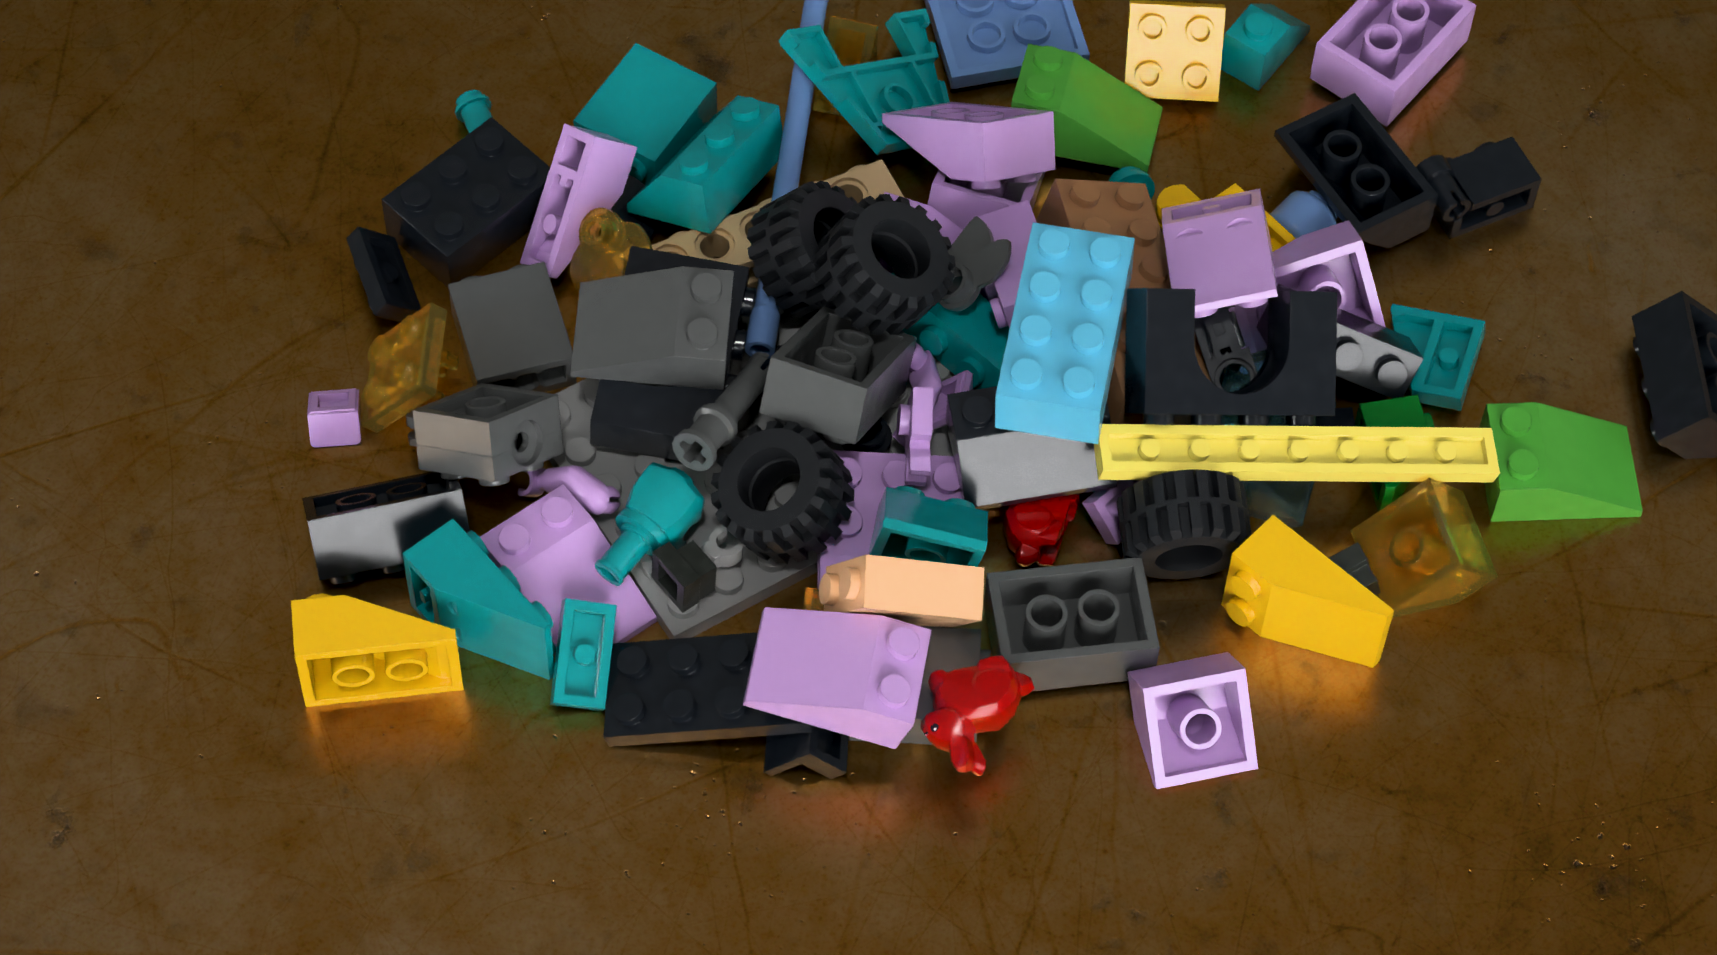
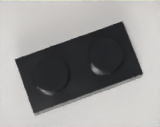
(383, 274)

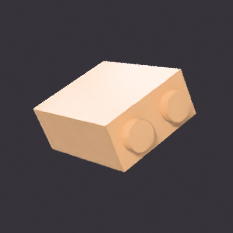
(905, 590)

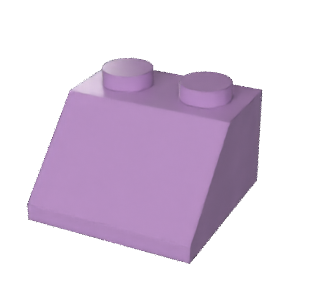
(1193, 719)

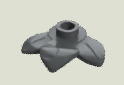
(977, 262)

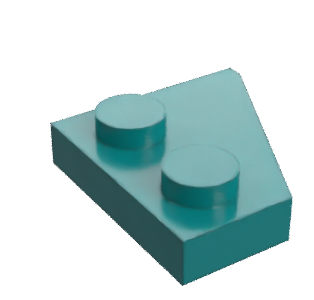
(1449, 353)

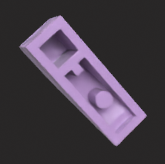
(583, 176)

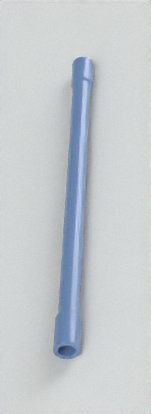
(765, 315)

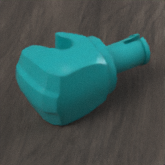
(656, 512)

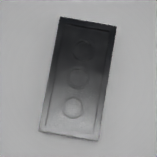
(685, 692)

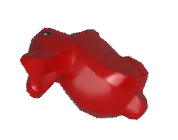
(1037, 528)
(971, 703)

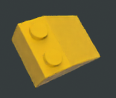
(1303, 598)
(369, 652)

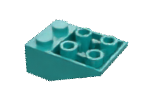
(464, 590)

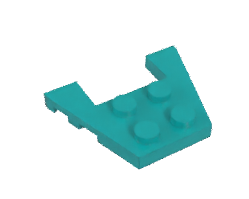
(874, 87)

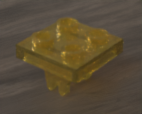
(406, 368)

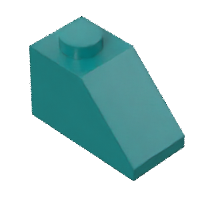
(1260, 43)

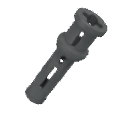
(717, 422)

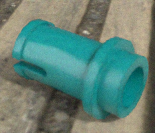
(473, 109)

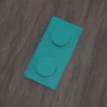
(583, 654)

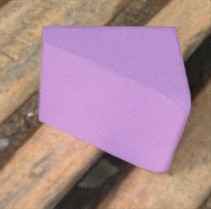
(334, 418)

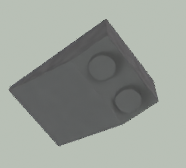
(655, 327)

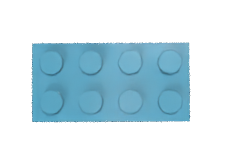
(1064, 333)

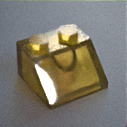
(1425, 549)

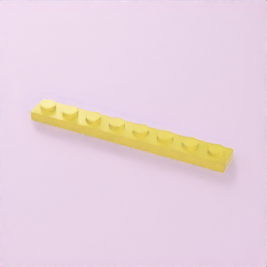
(1299, 452)

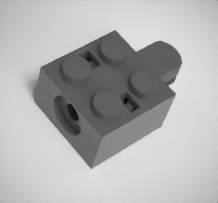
(487, 433)

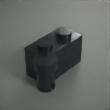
(1481, 186)

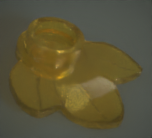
(608, 253)

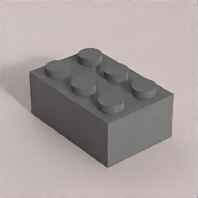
(836, 377)
(1073, 622)

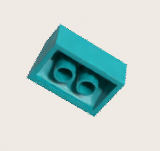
(714, 167)

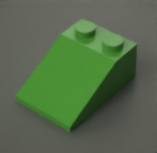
(1093, 111)
(1559, 465)

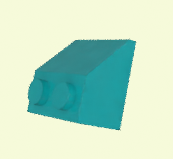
(929, 528)

